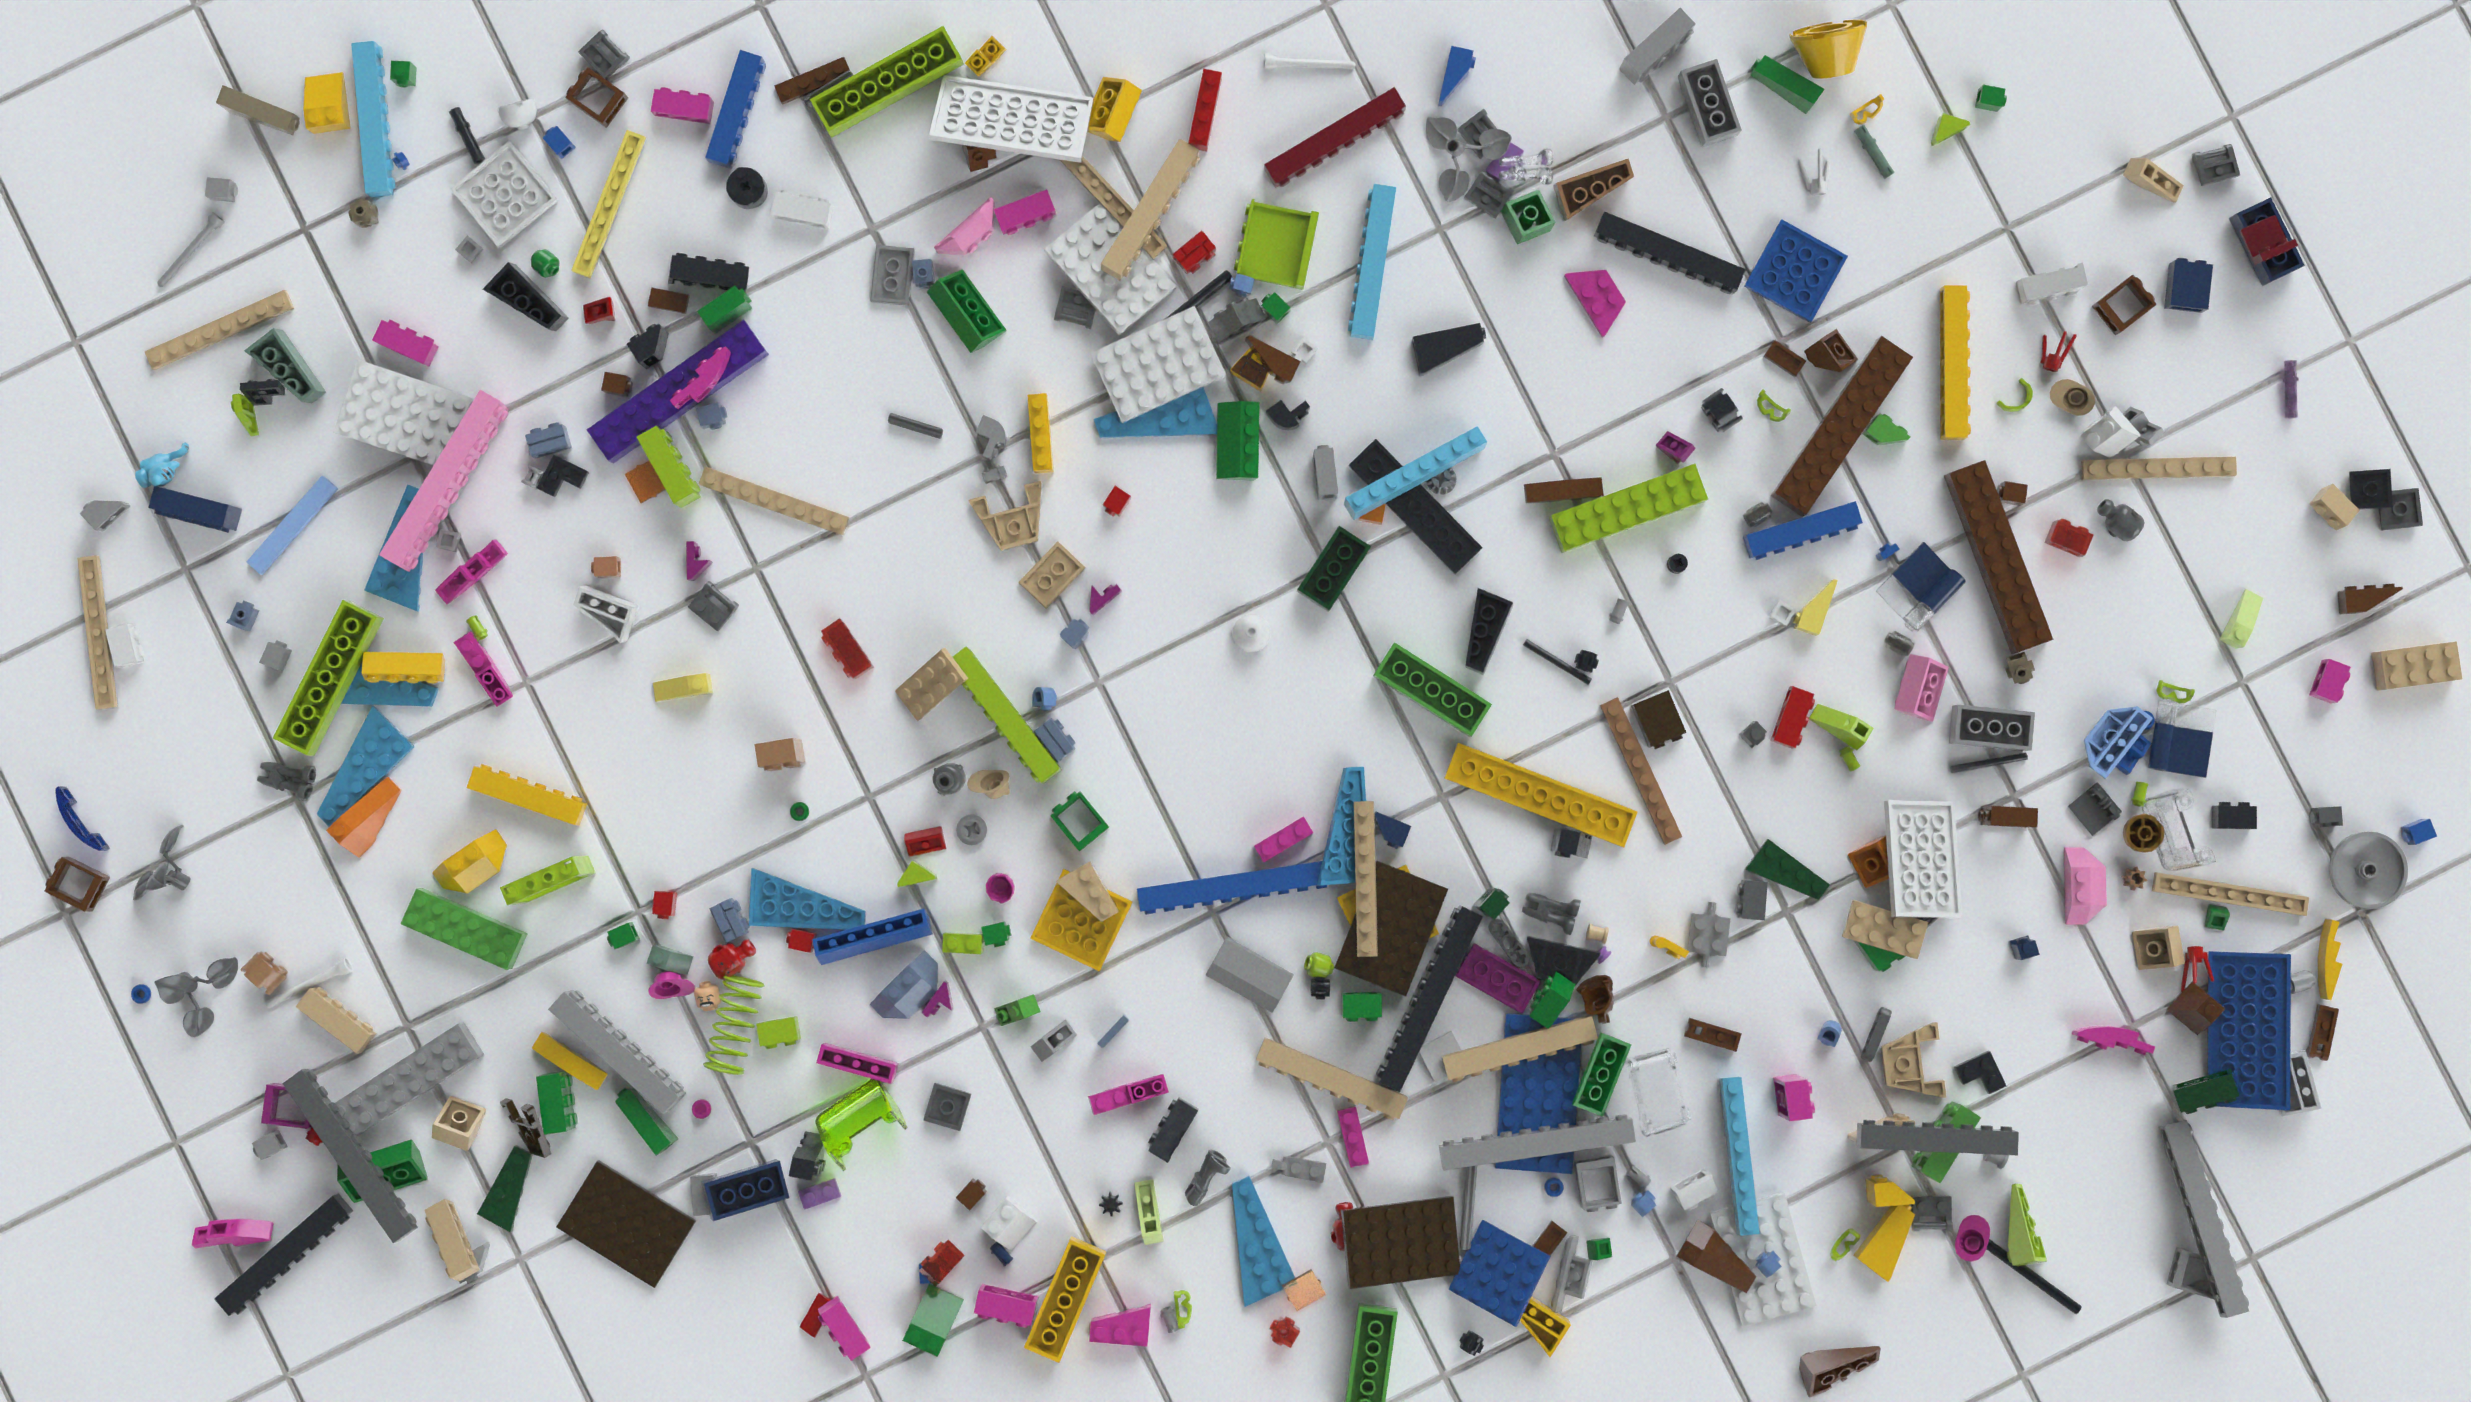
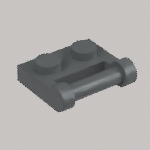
(599, 59)
(1471, 130)
(2218, 170)
(1484, 198)
(1074, 300)
(708, 610)
(1932, 1207)

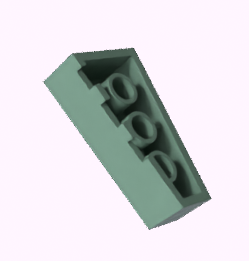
(284, 362)

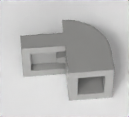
(2149, 432)
(995, 433)

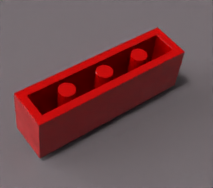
(1205, 109)

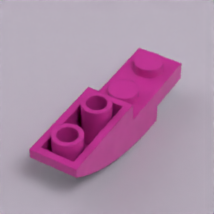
(709, 374)
(484, 668)
(2109, 1036)
(1128, 1094)
(232, 1231)

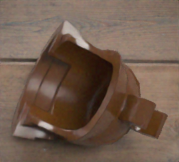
(1597, 996)

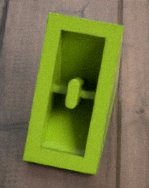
(1947, 127)
(915, 874)

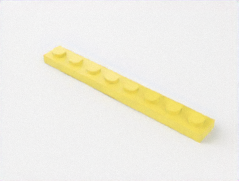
(608, 204)

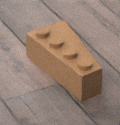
(1585, 189)

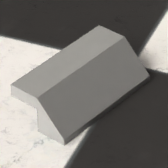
(1249, 974)

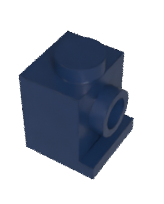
(2024, 948)

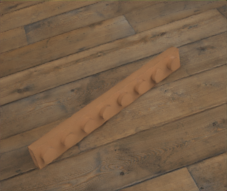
(1641, 771)

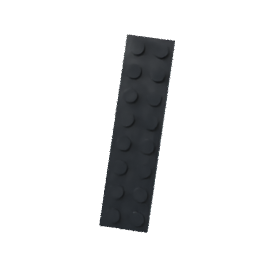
(1419, 510)

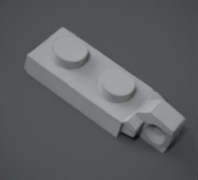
(1301, 1168)

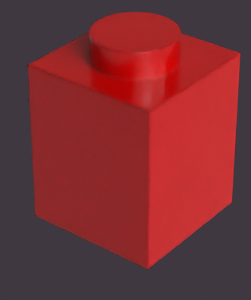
(1116, 502)
(664, 904)
(801, 940)

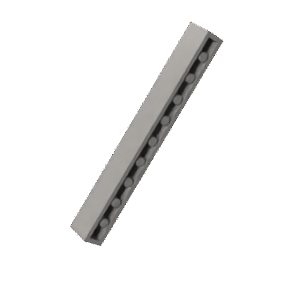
(1537, 1143)
(2203, 1219)

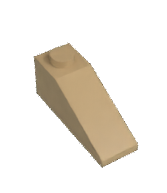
(2152, 178)

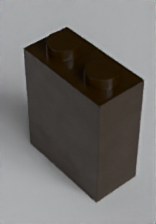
(1659, 720)

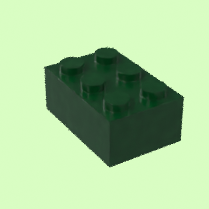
(2206, 1091)

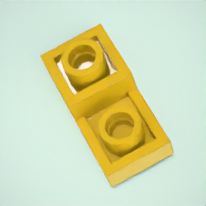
(985, 56)

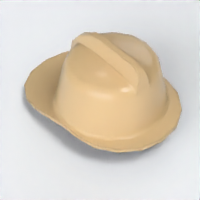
(2072, 397)
(990, 782)

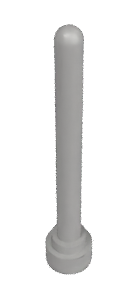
(213, 223)

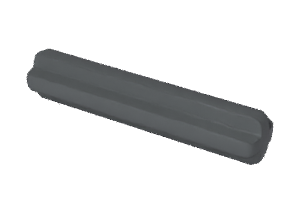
(842, 77)
(915, 425)

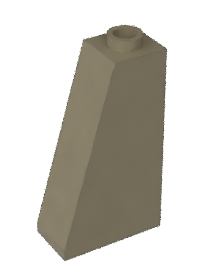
(257, 110)

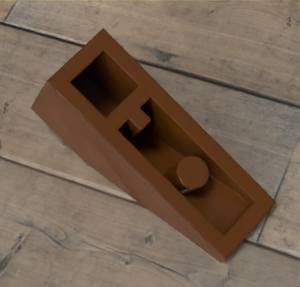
(1275, 361)

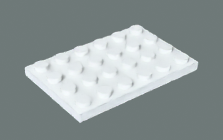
(1079, 257)
(1158, 364)
(399, 413)
(1922, 859)
(1790, 1285)

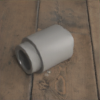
(2302, 981)

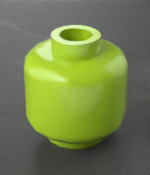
(1318, 965)

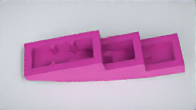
(471, 571)

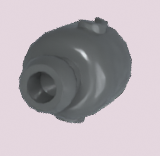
(2121, 520)
(949, 778)

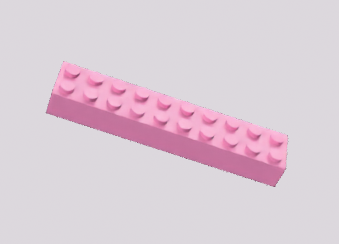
(445, 481)

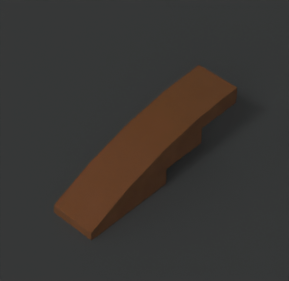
(1563, 490)

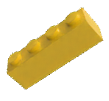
(1040, 433)
(403, 667)

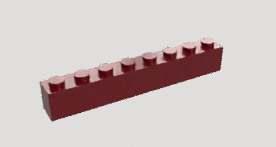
(1335, 137)

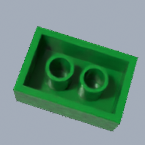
(556, 1102)

